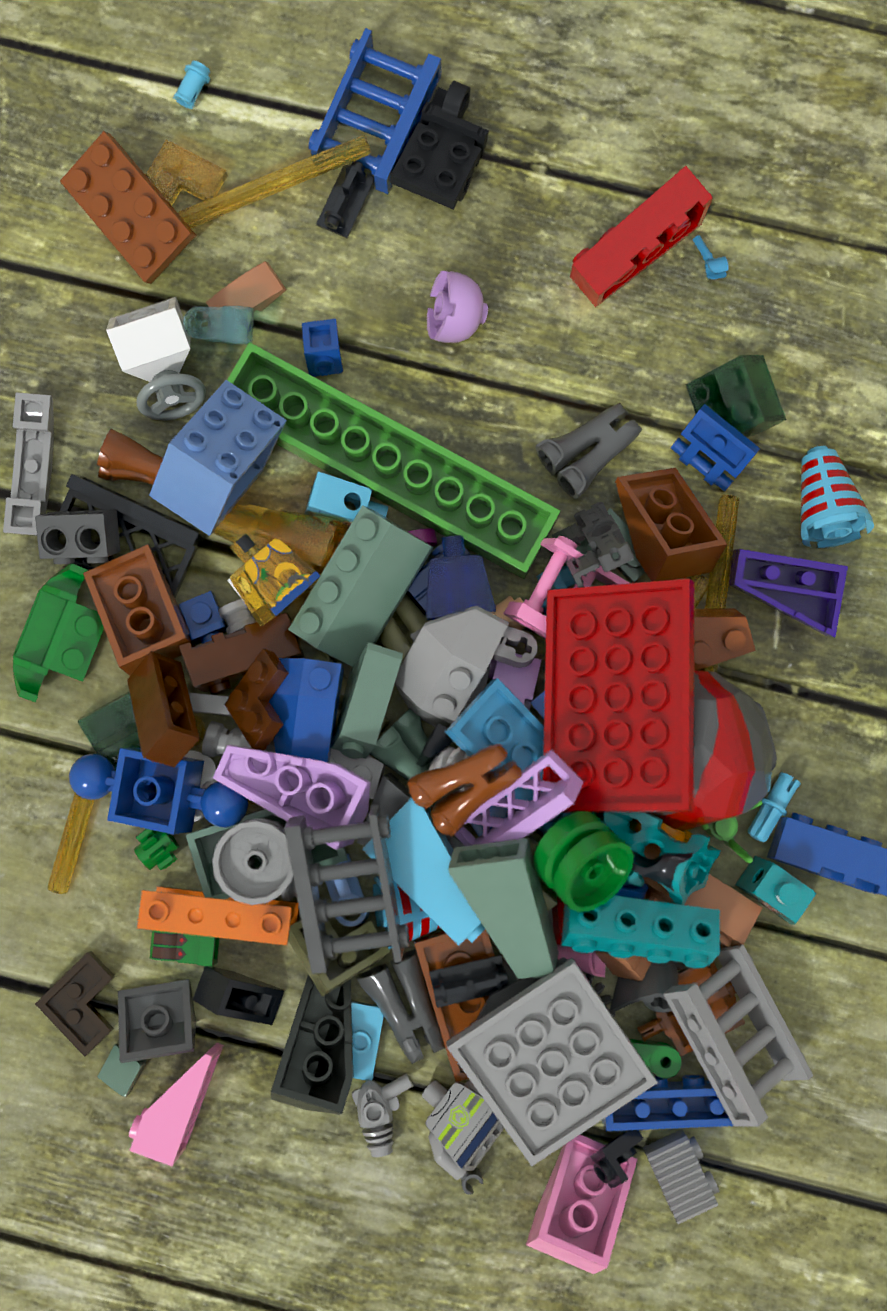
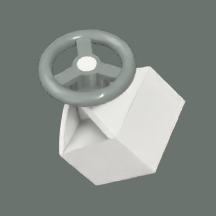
(154, 347)

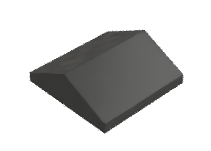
(156, 1021)

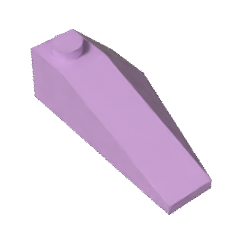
(296, 787)

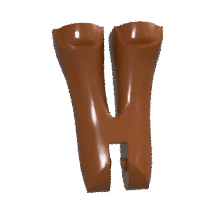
(127, 460)
(454, 809)

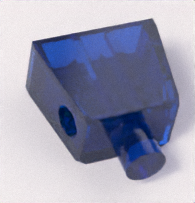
(457, 581)

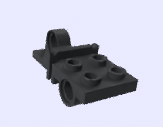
(442, 149)

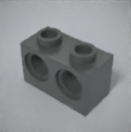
(77, 530)

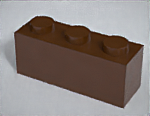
(162, 710)

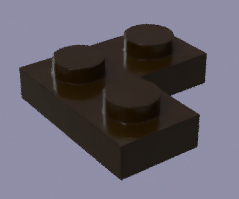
(70, 1007)

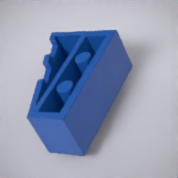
(830, 853)

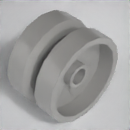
(235, 866)

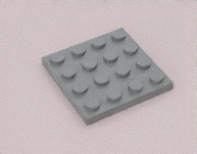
(551, 1062)

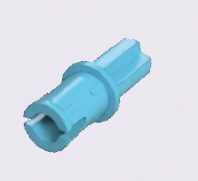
(773, 807)

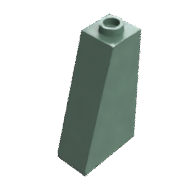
(508, 902)

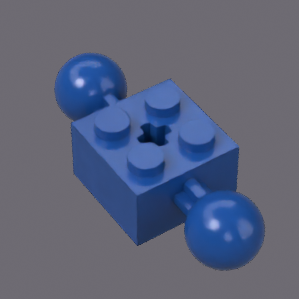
(140, 805)

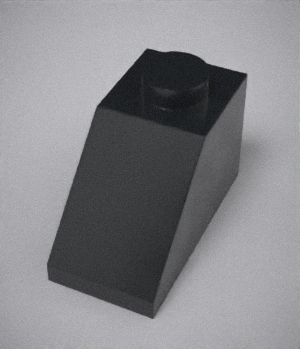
(237, 996)

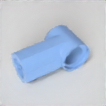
(346, 889)

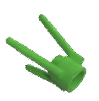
(725, 831)

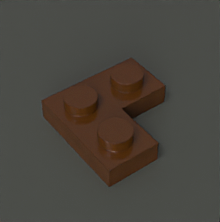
(251, 698)

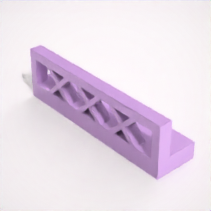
(530, 813)

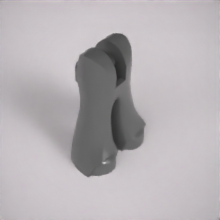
(559, 451)
(382, 990)

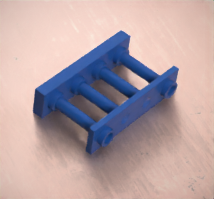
(410, 107)

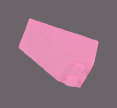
(168, 1124)
(578, 1210)

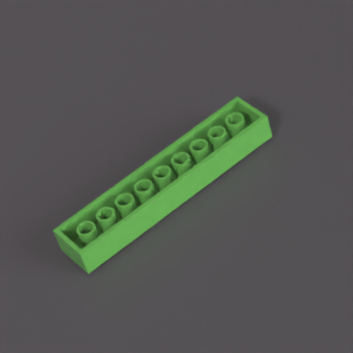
(398, 464)

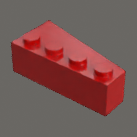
(641, 237)

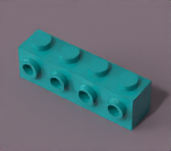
(645, 929)

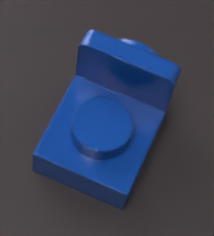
(322, 347)
(202, 617)

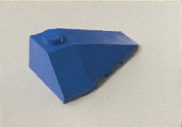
(307, 707)

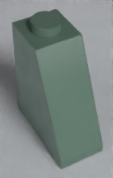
(366, 701)

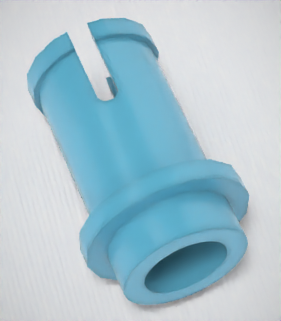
(192, 84)

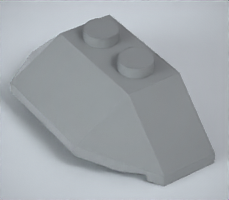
(448, 663)

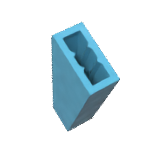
(420, 868)

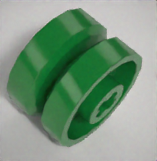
(583, 861)

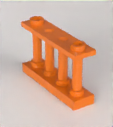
(192, 913)

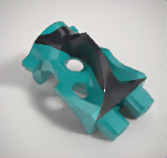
(678, 868)

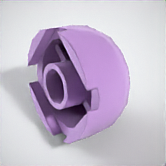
(456, 308)

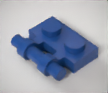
(719, 442)

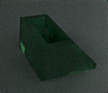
(740, 394)

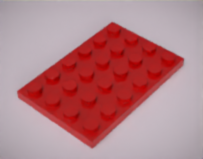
(622, 694)

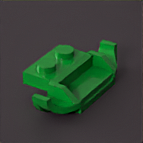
(56, 634)

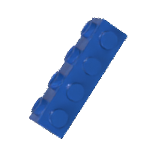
(671, 1105)

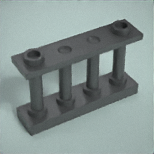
(311, 875)

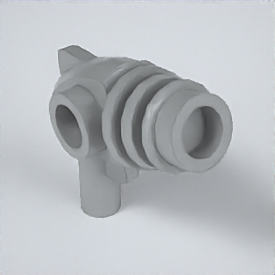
(375, 1112)

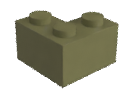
(344, 965)

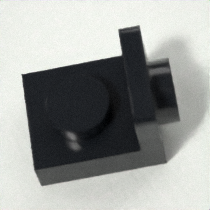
(609, 1157)

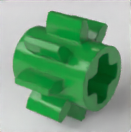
(156, 849)

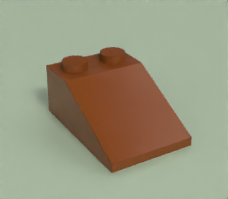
(668, 525)
(137, 608)

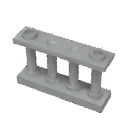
(712, 1049)

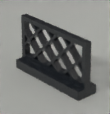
(141, 516)

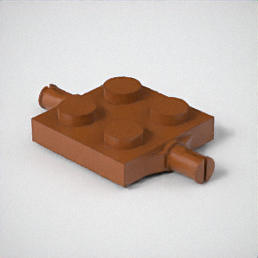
(667, 1022)

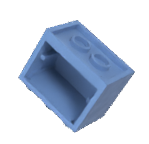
(216, 457)

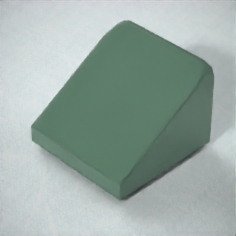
(119, 1075)

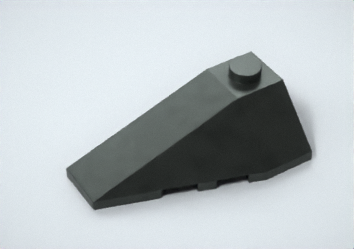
(318, 1052)

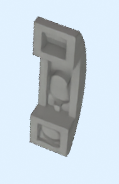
(32, 462)

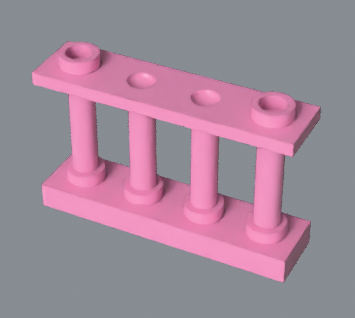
(530, 611)

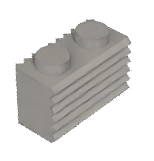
(681, 1176)

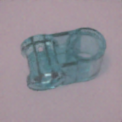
(224, 325)

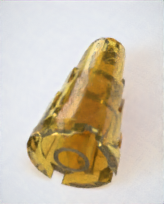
(309, 536)

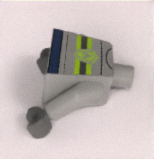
(460, 1129)

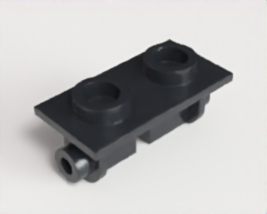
(346, 199)
(468, 980)

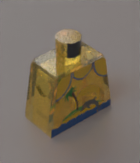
(269, 577)

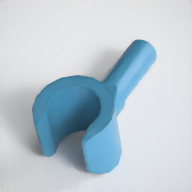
(714, 267)

